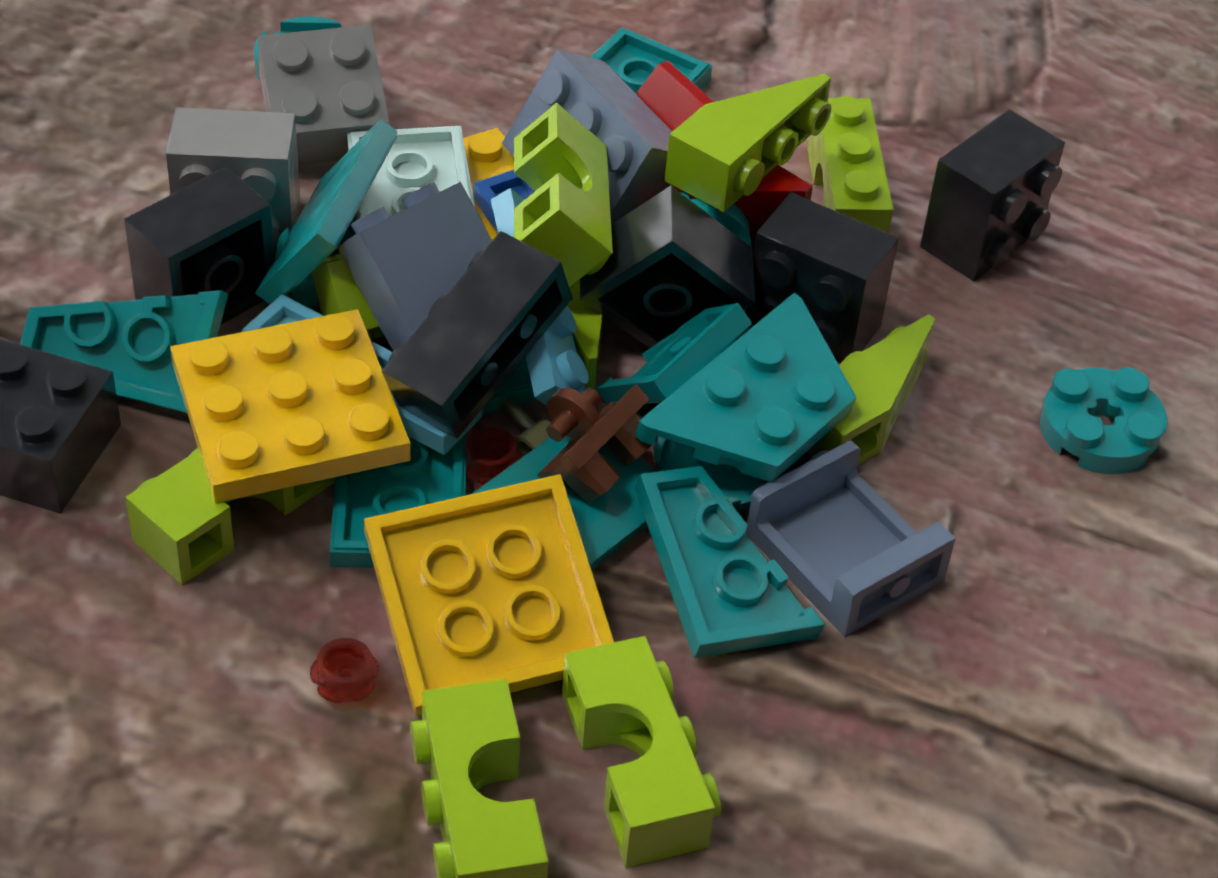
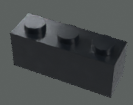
(477, 334)

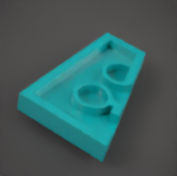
(129, 338)
(714, 571)

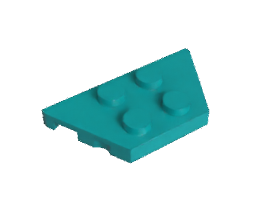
(758, 398)

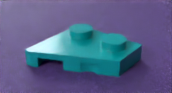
(681, 354)

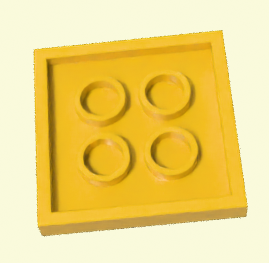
(288, 405)
(487, 587)

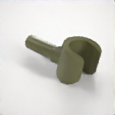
(531, 432)

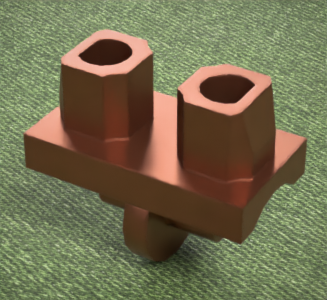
(580, 460)

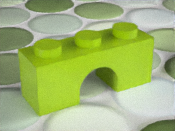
(851, 164)
(571, 197)
(184, 527)
(469, 742)
(662, 799)

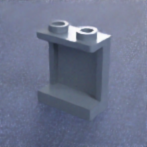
(845, 540)

